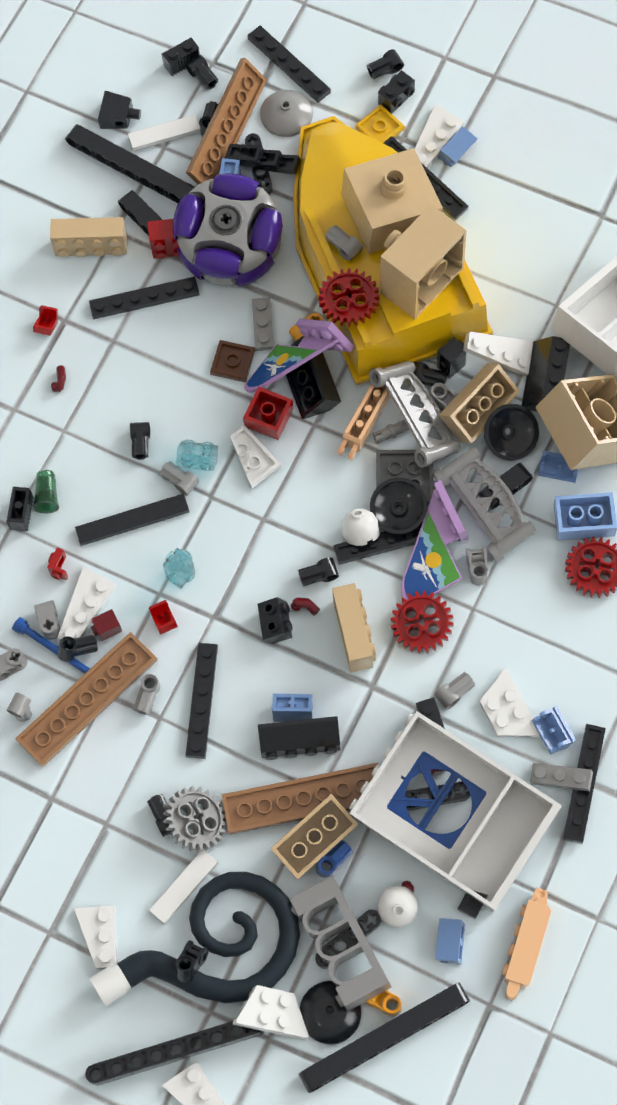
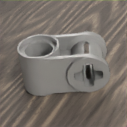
(446, 398)
(477, 563)
(47, 617)
(9, 665)

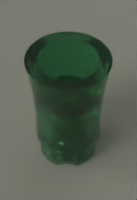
(45, 493)

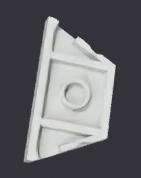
(507, 709)
(272, 1012)

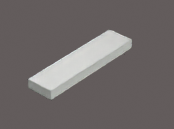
(164, 132)
(183, 886)

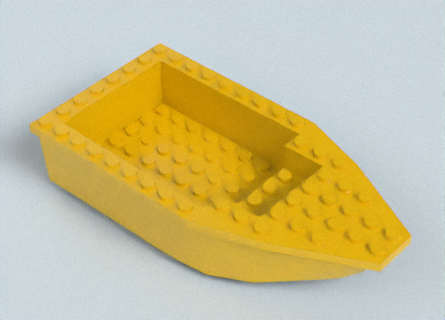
(318, 204)

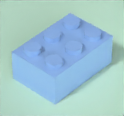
(585, 516)

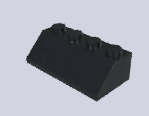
(545, 370)
(313, 386)
(299, 737)

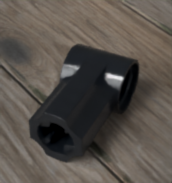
(388, 63)
(199, 68)
(207, 116)
(428, 375)
(139, 435)
(324, 571)
(72, 647)
(157, 806)

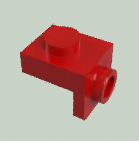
(46, 321)
(55, 563)
(162, 617)

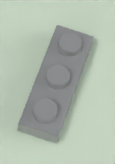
(262, 324)
(561, 777)

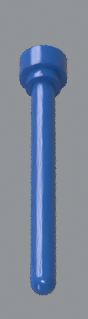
(22, 627)

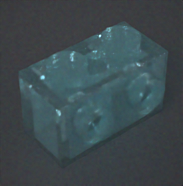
(197, 455)
(179, 567)

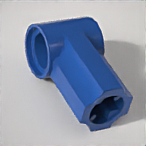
(335, 858)

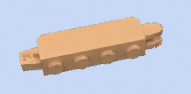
(364, 420)
(528, 943)

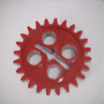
(344, 283)
(593, 583)
(419, 605)

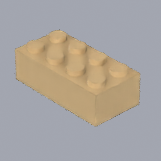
(88, 236)
(476, 401)
(354, 627)
(314, 836)

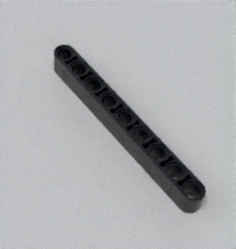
(128, 163)
(384, 1037)
(167, 1057)

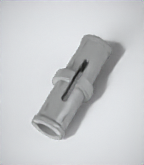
(390, 431)

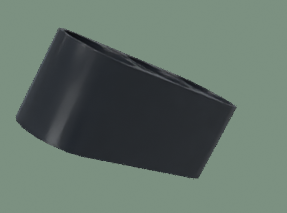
(138, 210)
(514, 478)

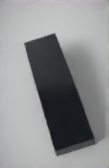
(267, 160)

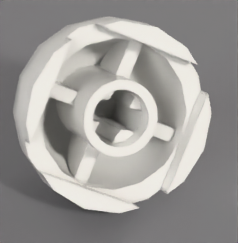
(360, 527)
(397, 906)

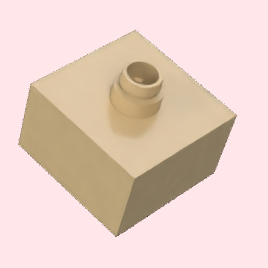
(387, 196)
(422, 261)
(583, 420)

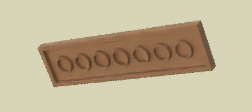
(227, 121)
(86, 699)
(292, 799)

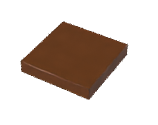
(232, 361)

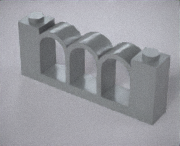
(367, 984)

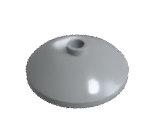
(286, 120)

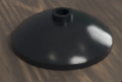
(522, 436)
(397, 493)
(323, 1026)

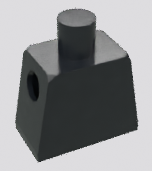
(116, 111)

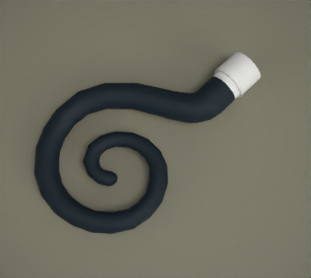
(132, 970)

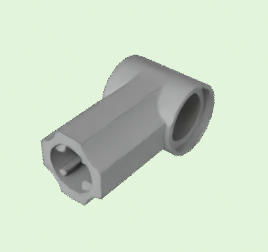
(346, 245)
(182, 480)
(450, 693)
(146, 695)
(20, 707)

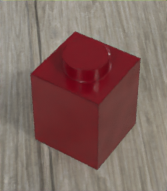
(105, 625)

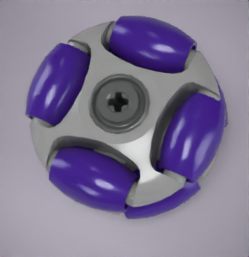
(228, 230)

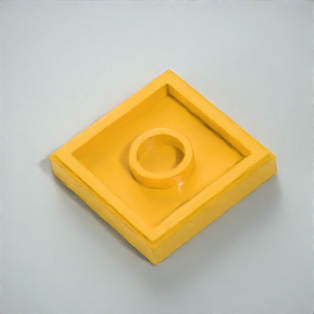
(380, 125)

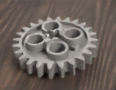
(179, 823)

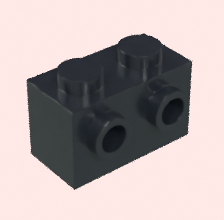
(396, 91)
(275, 620)

